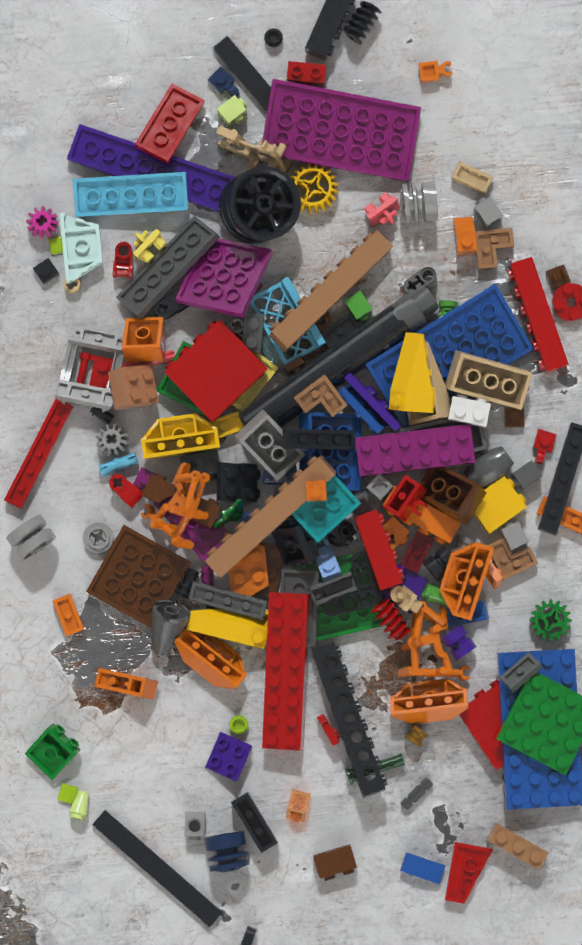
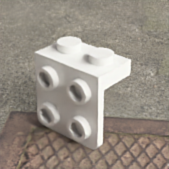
(469, 411)

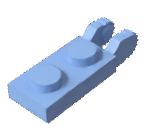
(327, 561)

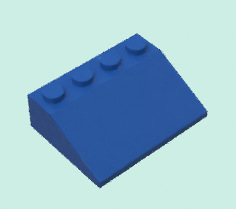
(342, 461)

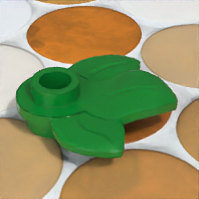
(233, 514)

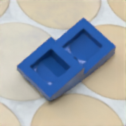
(480, 614)
(422, 868)

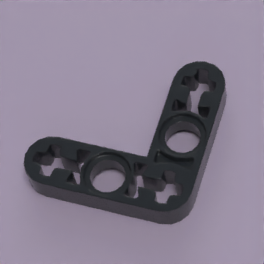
(362, 589)

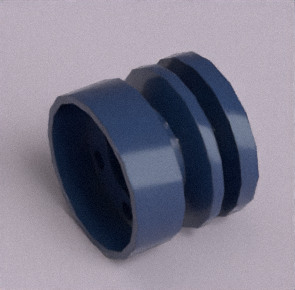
(226, 851)

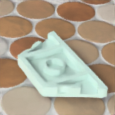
(80, 246)

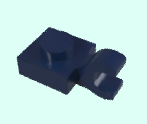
(223, 81)

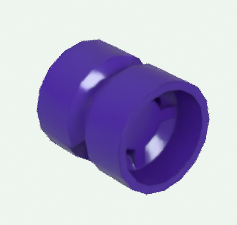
(458, 642)

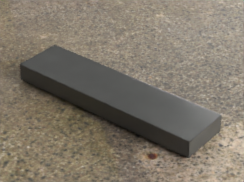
(228, 600)

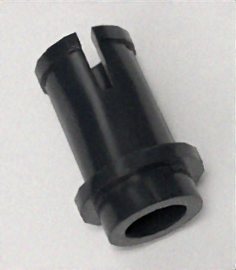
(105, 416)

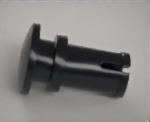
(185, 586)

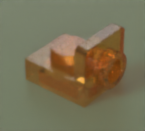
(298, 806)

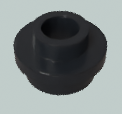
(273, 32)

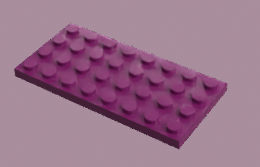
(342, 130)

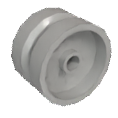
(31, 536)

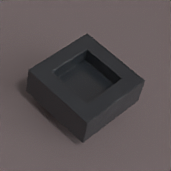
(46, 271)

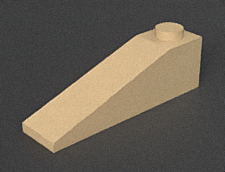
(442, 398)

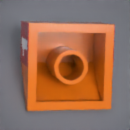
(144, 339)

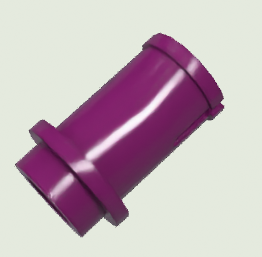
(207, 575)

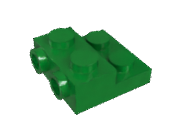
(53, 750)

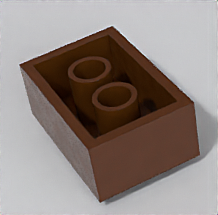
(452, 493)

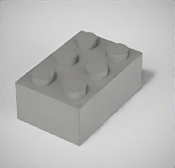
(265, 442)

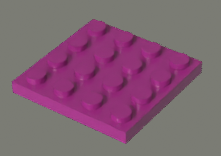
(225, 277)

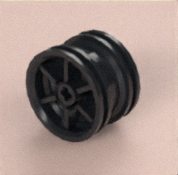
(244, 227)

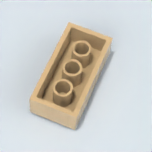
(488, 380)

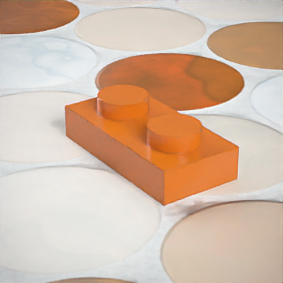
(68, 615)

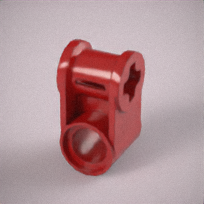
(123, 263)
(128, 492)

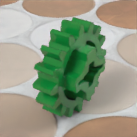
(538, 615)

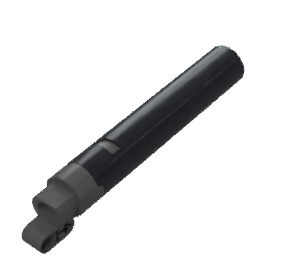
(354, 350)

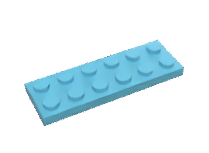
(130, 194)

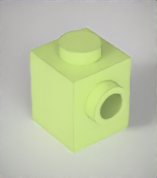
(233, 111)

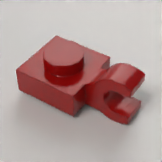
(543, 443)

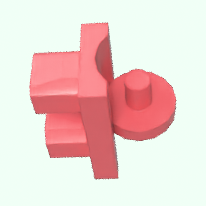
(384, 212)

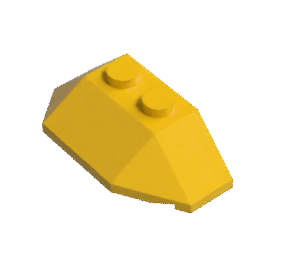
(179, 437)

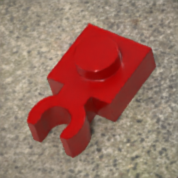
(332, 733)

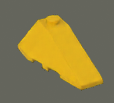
(411, 382)
(229, 626)

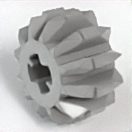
(112, 447)

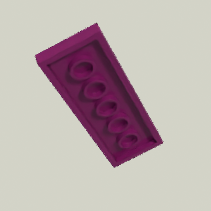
(415, 450)

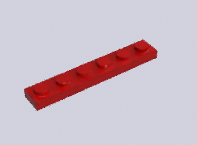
(38, 453)

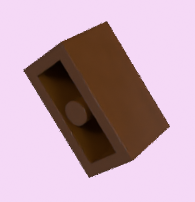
(335, 862)

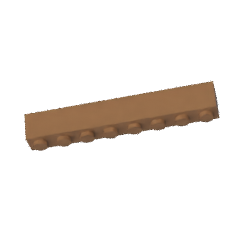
(327, 294)
(268, 518)

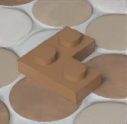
(487, 244)
(323, 392)
(510, 563)

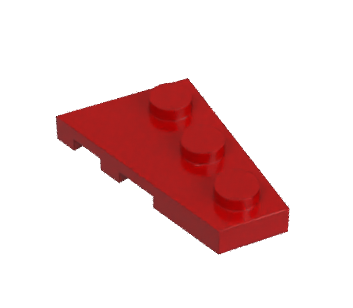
(464, 870)

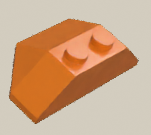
(465, 578)
(211, 659)
(429, 701)

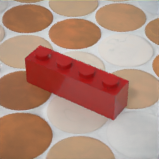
(378, 550)

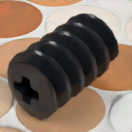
(360, 21)

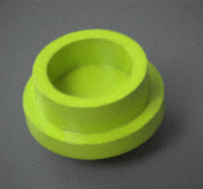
(238, 724)

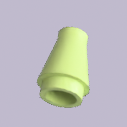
(80, 806)

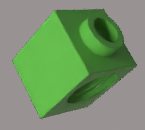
(358, 307)

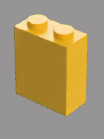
(499, 505)

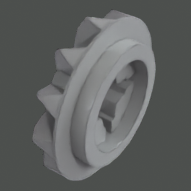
(101, 546)

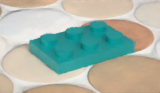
(323, 516)

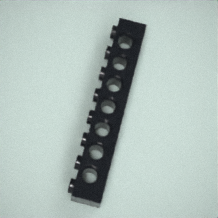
(321, 656)

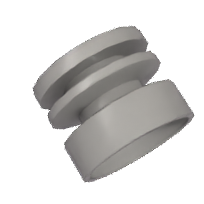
(419, 202)

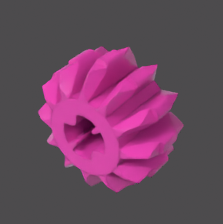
(37, 217)

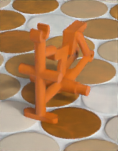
(187, 505)
(416, 641)

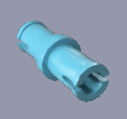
(118, 464)

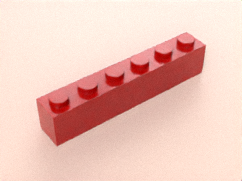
(538, 315)

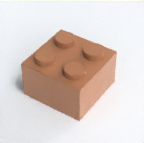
(133, 387)

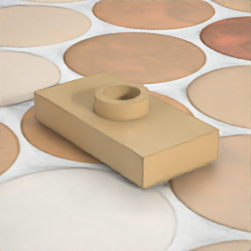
(472, 178)

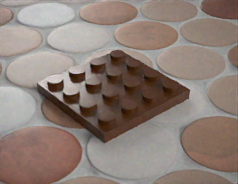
(137, 575)

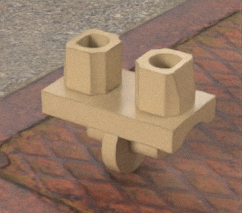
(405, 598)

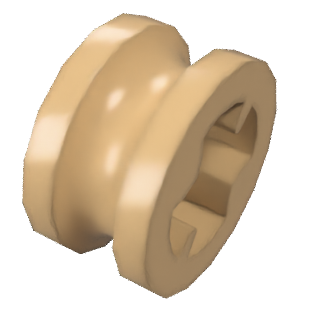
(75, 289)

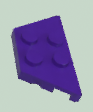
(370, 394)

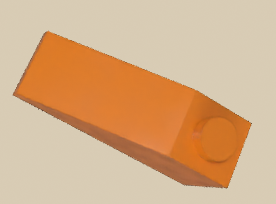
(126, 683)

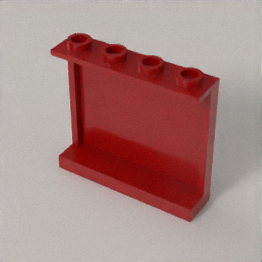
(215, 370)
(484, 723)

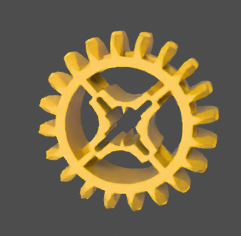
(319, 192)

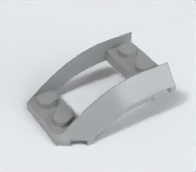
(82, 393)

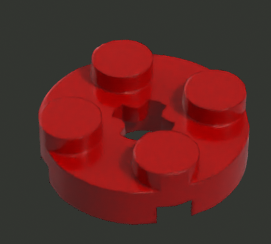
(559, 302)

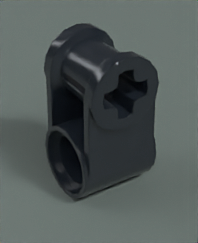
(171, 306)

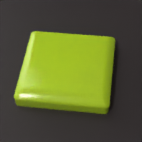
(56, 245)
(67, 793)

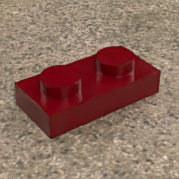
(417, 552)

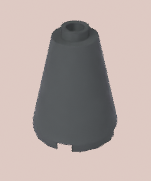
(167, 624)

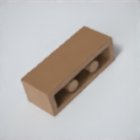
(517, 846)

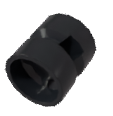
(437, 564)

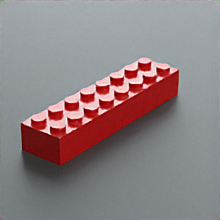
(286, 671)

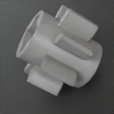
(239, 332)

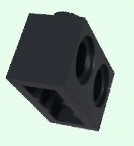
(201, 459)

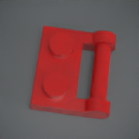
(100, 370)

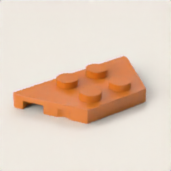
(250, 572)

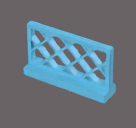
(292, 298)

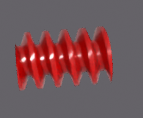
(391, 619)

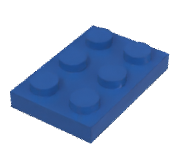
(363, 409)

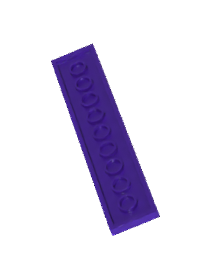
(121, 158)

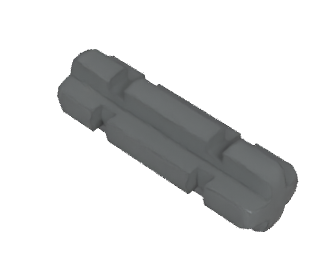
(416, 793)

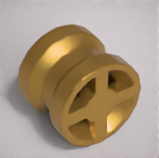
(416, 735)

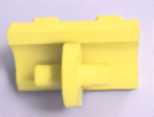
(143, 250)

